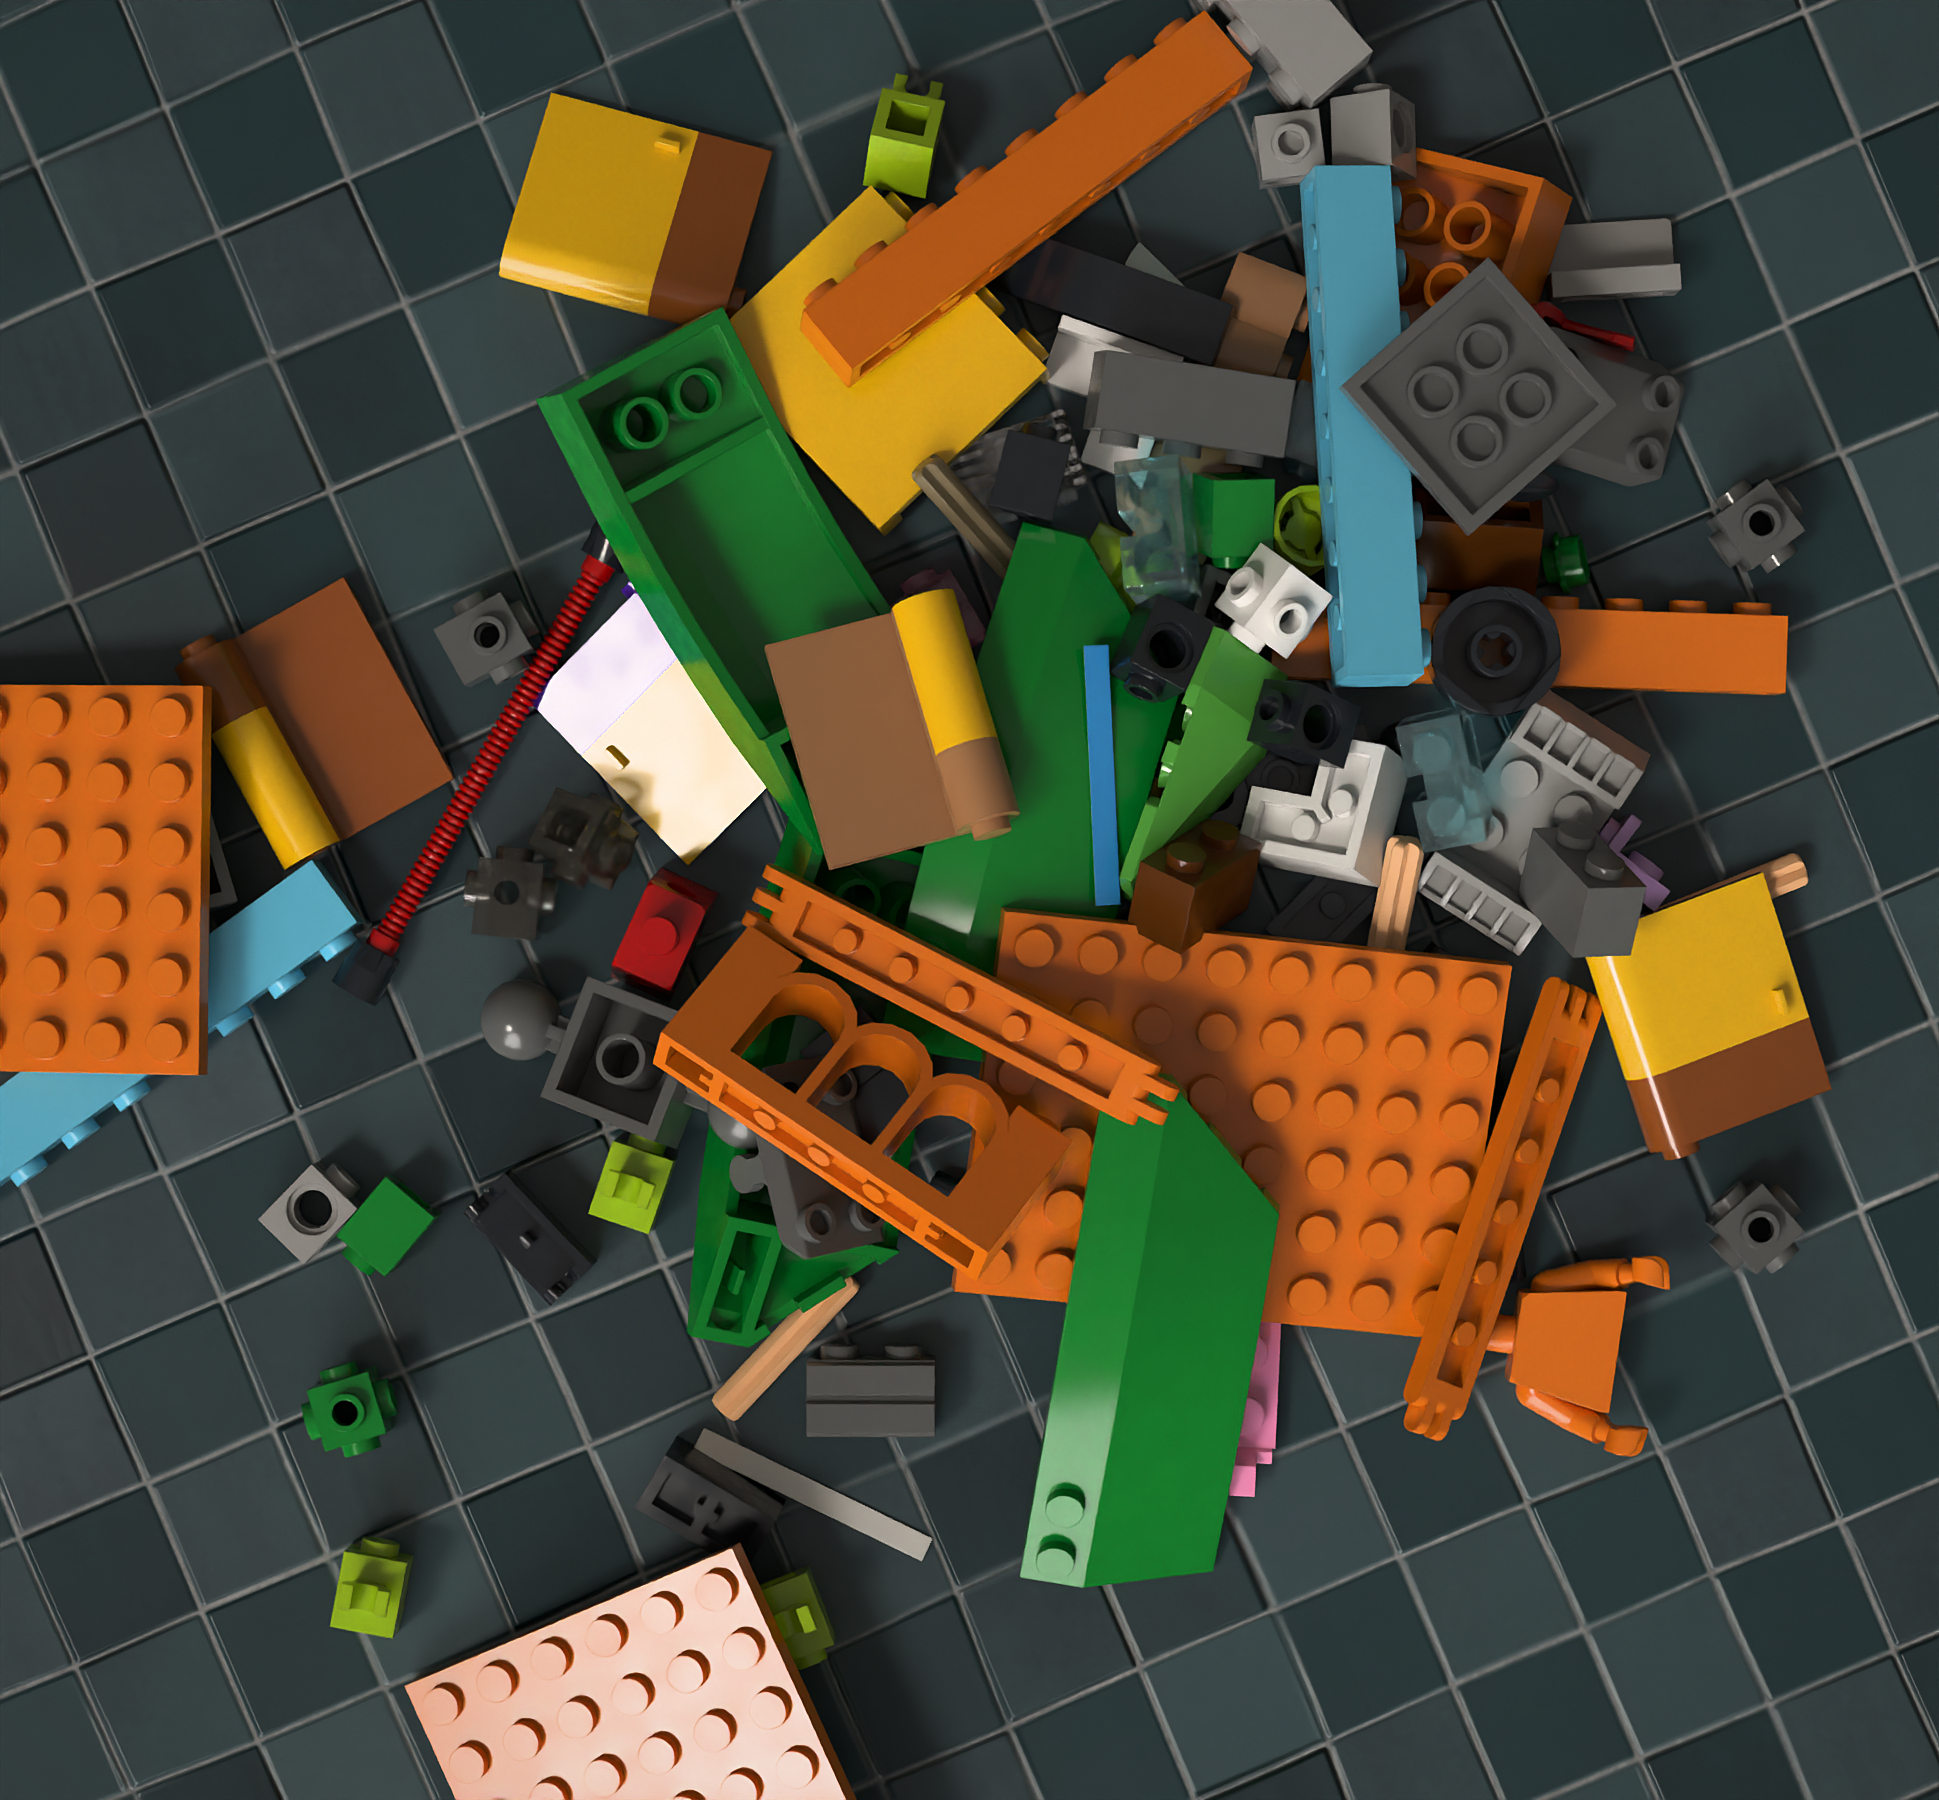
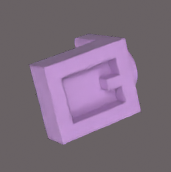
(1616, 837)

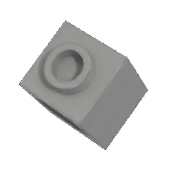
(1374, 129)
(1287, 147)
(291, 1228)

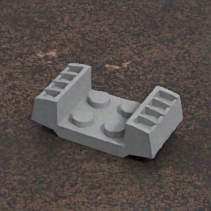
(1545, 773)

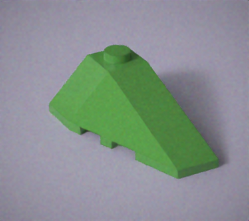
(1213, 752)

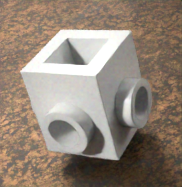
(1271, 603)

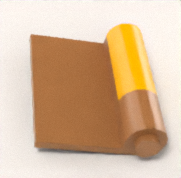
(893, 731)

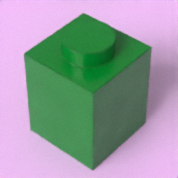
(1233, 515)
(386, 1227)

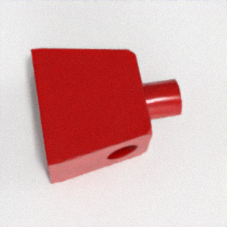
(663, 934)

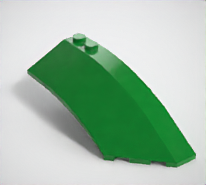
(713, 526)
(1036, 693)
(740, 1266)
(1151, 1355)

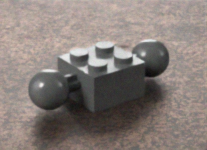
(602, 1058)

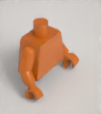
(1568, 1341)

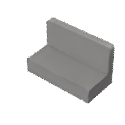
(1613, 262)

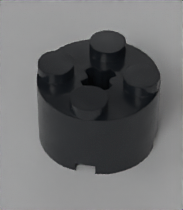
(1530, 648)

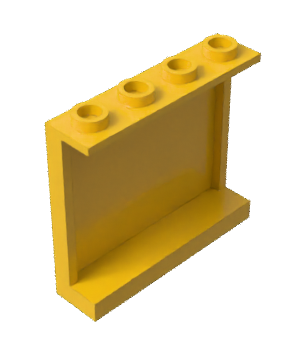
(917, 403)

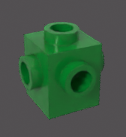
(370, 1395)

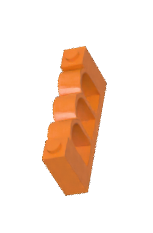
(764, 982)

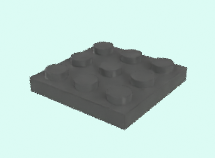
(1478, 396)

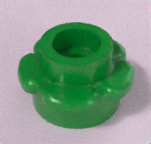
(1566, 562)

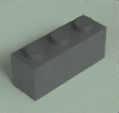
(1188, 407)

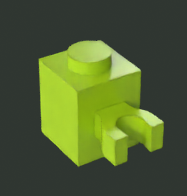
(904, 139)
(633, 1183)
(372, 1588)
(800, 1616)

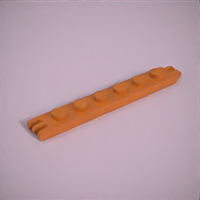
(961, 998)
(1500, 1207)

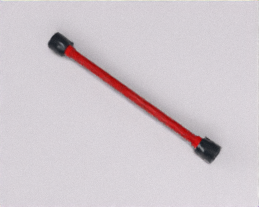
(372, 961)

